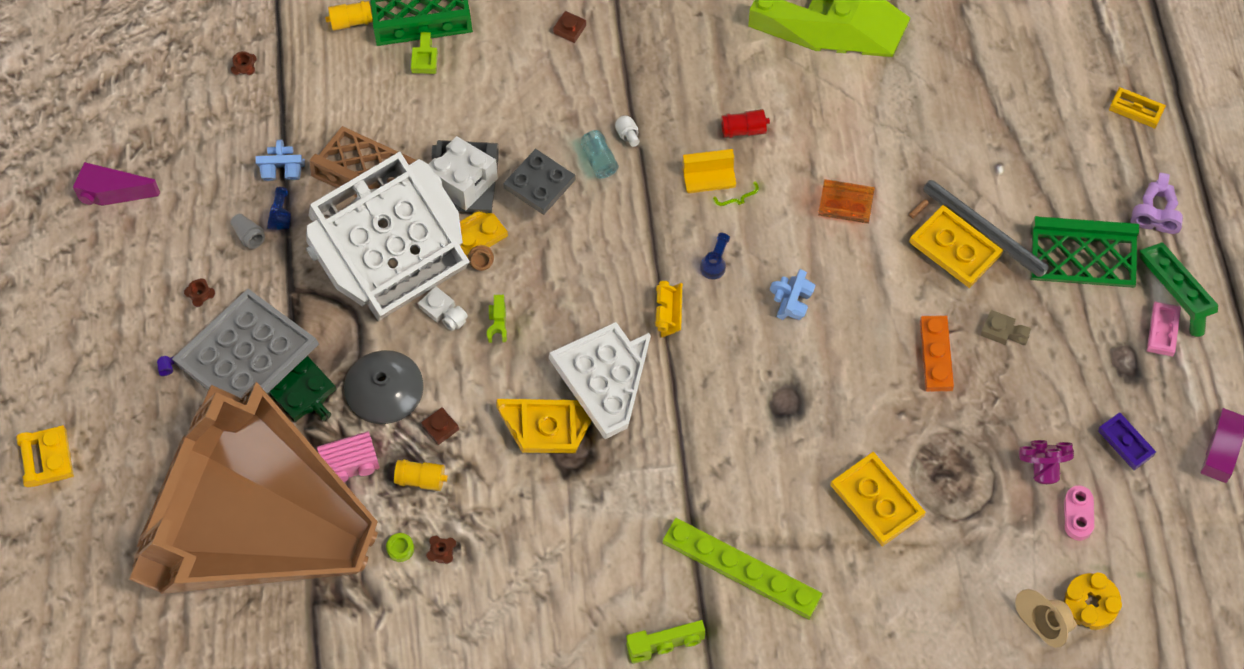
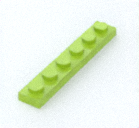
(742, 568)

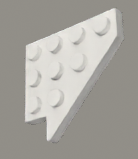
(603, 375)

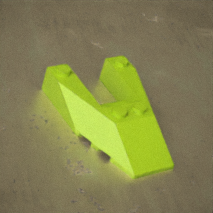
(833, 24)

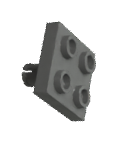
(539, 181)

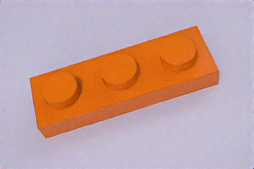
(936, 353)

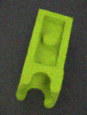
(642, 645)

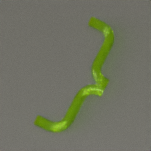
(737, 200)

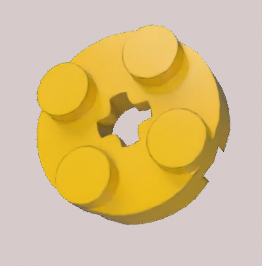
(1100, 587)

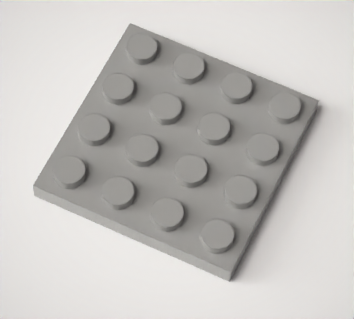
(245, 347)

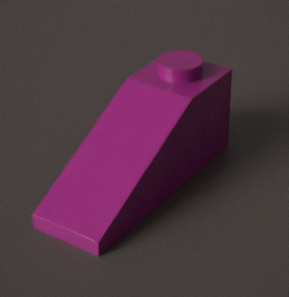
(110, 186)

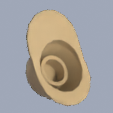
(1046, 617)

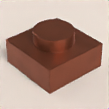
(569, 26)
(440, 426)

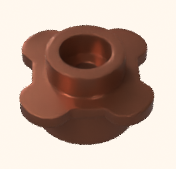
(243, 58)
(196, 286)
(446, 555)

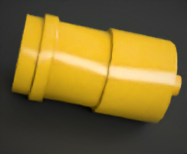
(348, 15)
(422, 475)

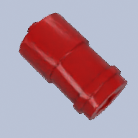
(746, 123)

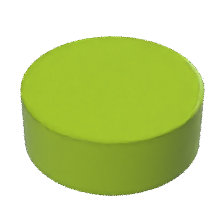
(400, 547)

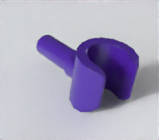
(165, 365)

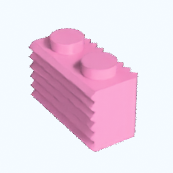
(350, 456)

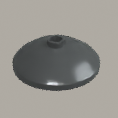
(385, 400)

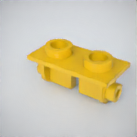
(670, 313)

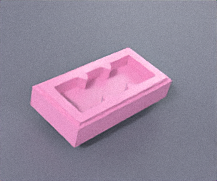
(1163, 329)

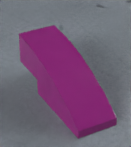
(1224, 446)

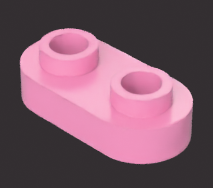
(1079, 511)

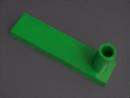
(1181, 286)

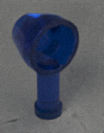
(279, 217)
(715, 270)

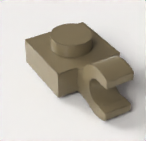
(1001, 328)

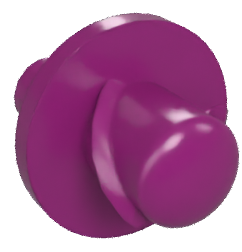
(1046, 459)

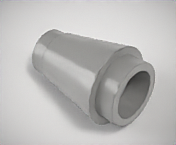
(248, 232)

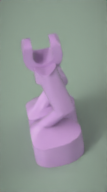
(1164, 220)

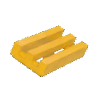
(1136, 111)

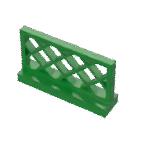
(410, 28)
(1091, 231)

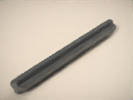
(986, 228)

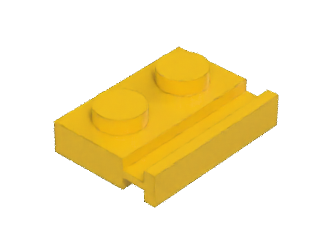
(481, 230)

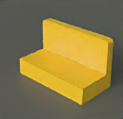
(709, 171)

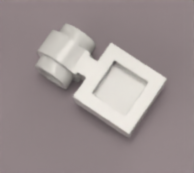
(439, 305)

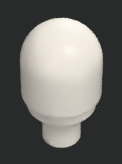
(627, 130)

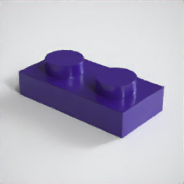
(1126, 441)

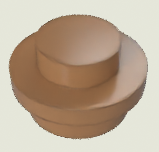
(481, 257)

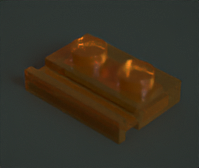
(846, 201)

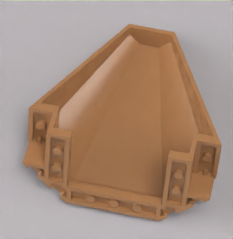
(249, 505)

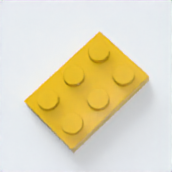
(956, 246)
(878, 498)

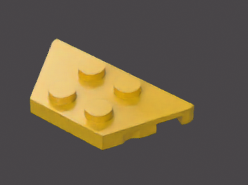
(545, 424)

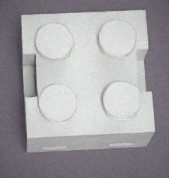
(464, 172)

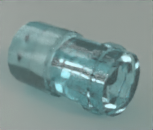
(599, 154)

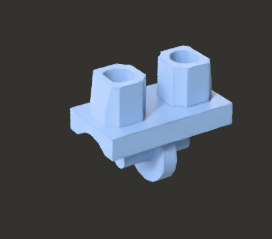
(291, 163)
(789, 292)

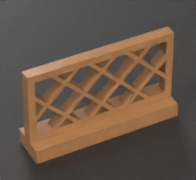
(336, 172)

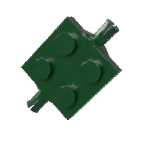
(304, 391)

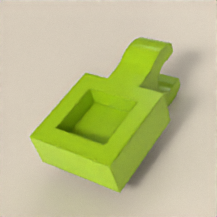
(424, 57)
(497, 313)

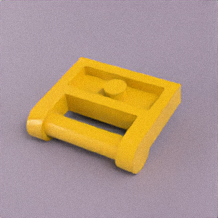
(54, 456)

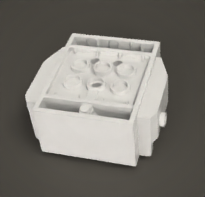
(358, 250)

